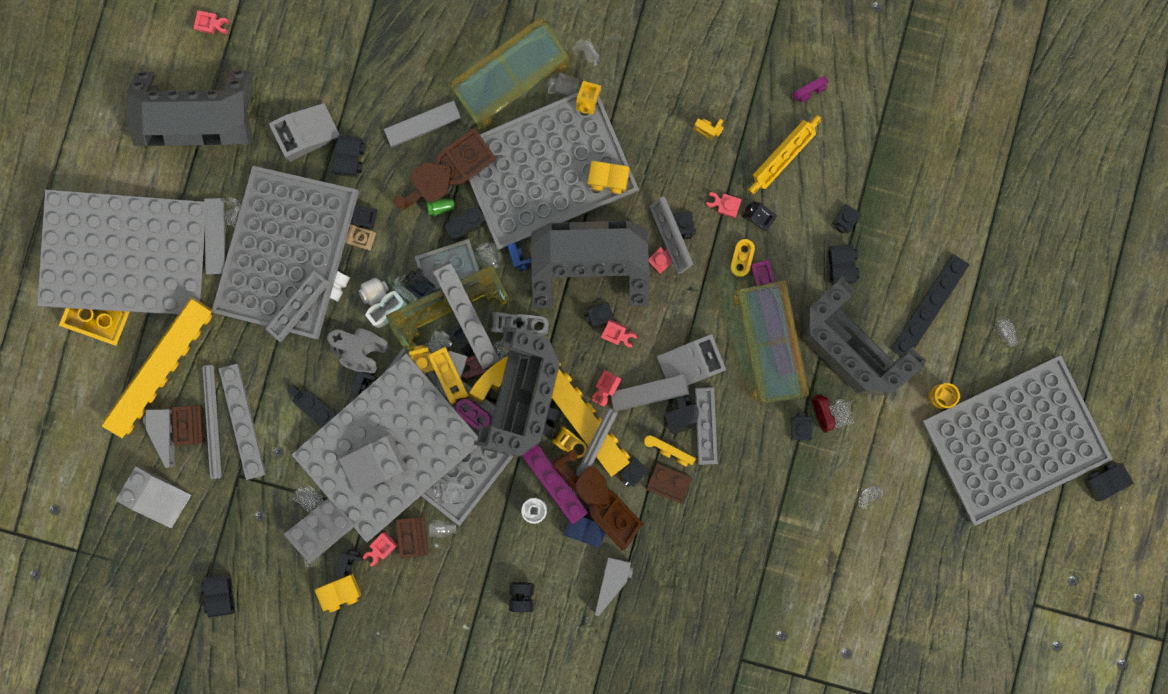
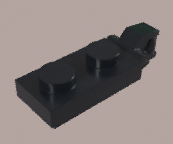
(312, 405)

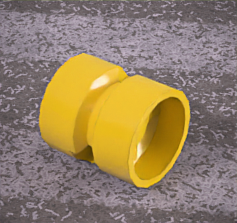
(944, 396)

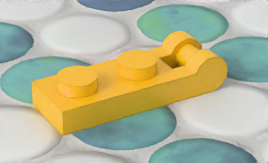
(448, 375)
(668, 450)

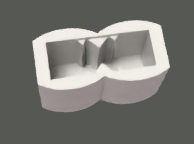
(388, 304)

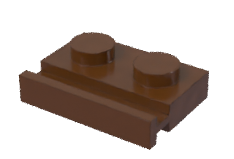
(187, 425)
(669, 483)
(412, 537)

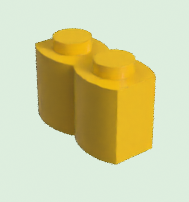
(608, 177)
(338, 592)

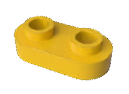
(741, 258)

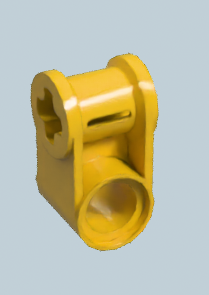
(569, 441)

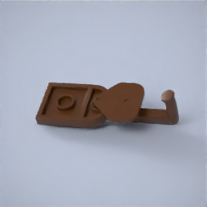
(465, 157)
(604, 505)

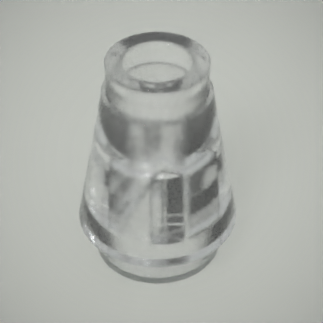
(1007, 332)
(441, 528)

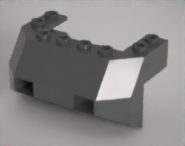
(190, 115)
(589, 251)
(850, 349)
(523, 395)

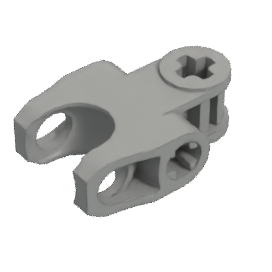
(511, 321)
(355, 347)

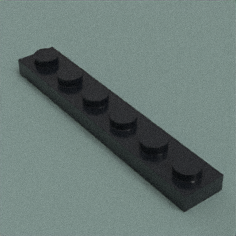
(930, 305)

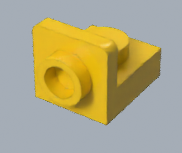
(587, 97)
(705, 128)
(420, 356)

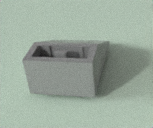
(304, 131)
(694, 360)

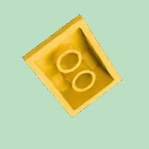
(95, 323)

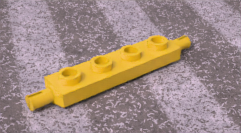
(784, 154)

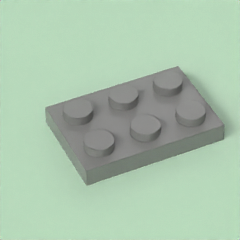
(460, 256)
(319, 530)

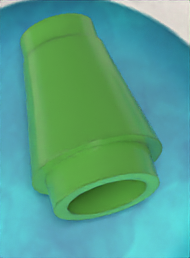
(439, 207)

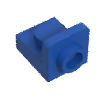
(516, 255)

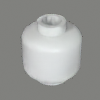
(373, 291)

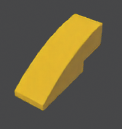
(490, 379)

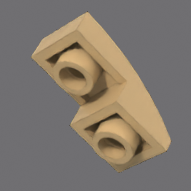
(360, 237)

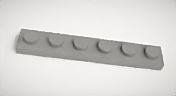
(466, 314)
(242, 421)

